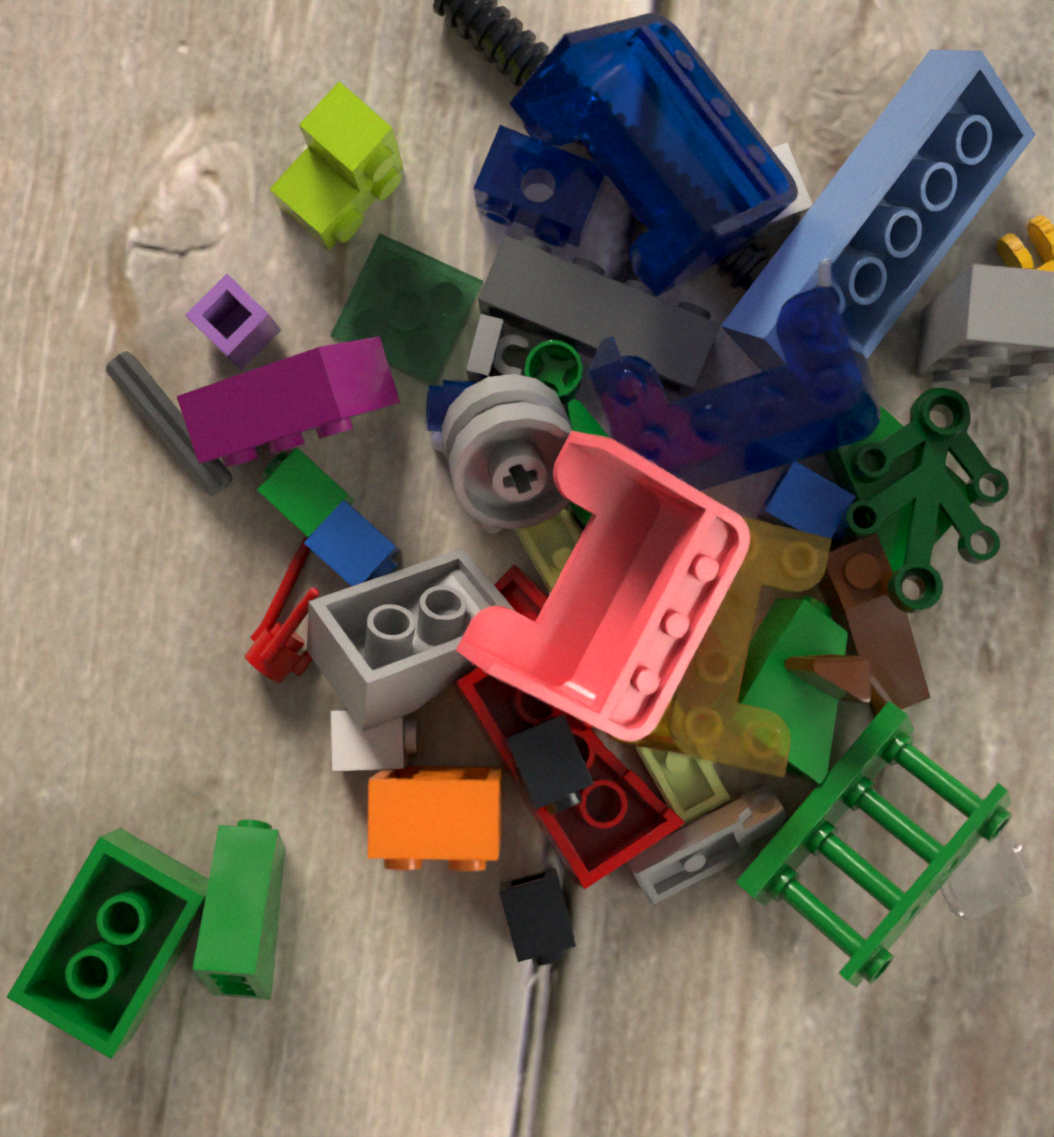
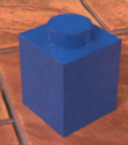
(806, 503)
(353, 546)

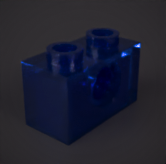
(520, 161)

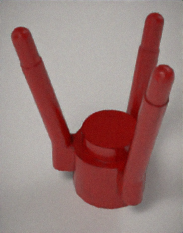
(278, 646)

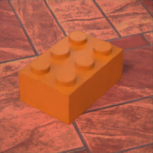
(435, 815)

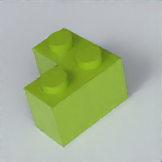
(343, 169)

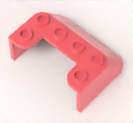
(627, 597)

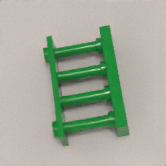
(851, 786)

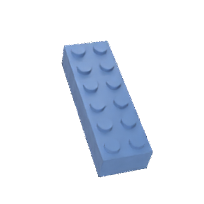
(894, 202)

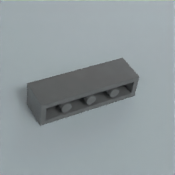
(584, 307)

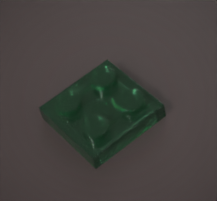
(413, 307)

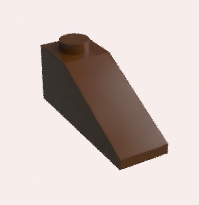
(860, 603)

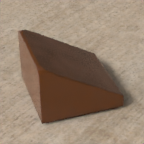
(835, 674)

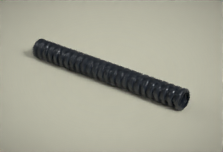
(520, 56)

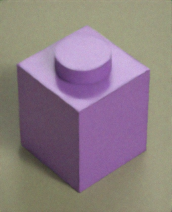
(233, 321)

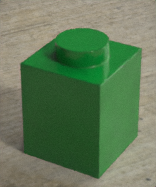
(301, 490)

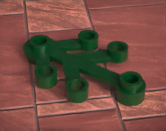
(931, 490)

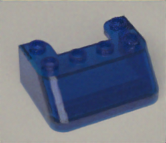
(662, 138)
(757, 422)

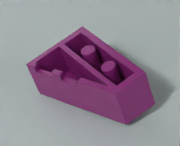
(287, 399)

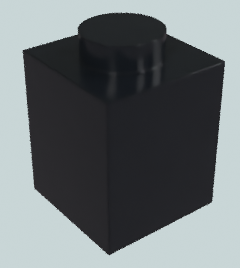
(548, 764)
(537, 917)

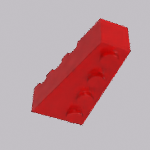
(617, 811)

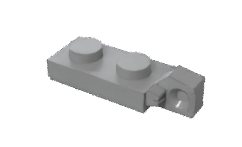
(707, 844)

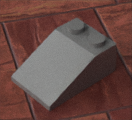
(397, 635)

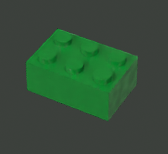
(112, 942)

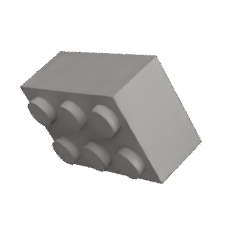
(990, 330)

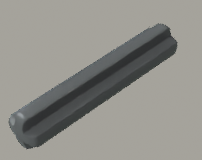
(165, 420)

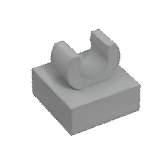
(489, 348)

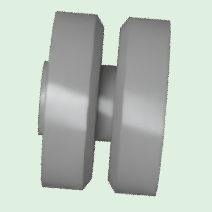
(504, 450)

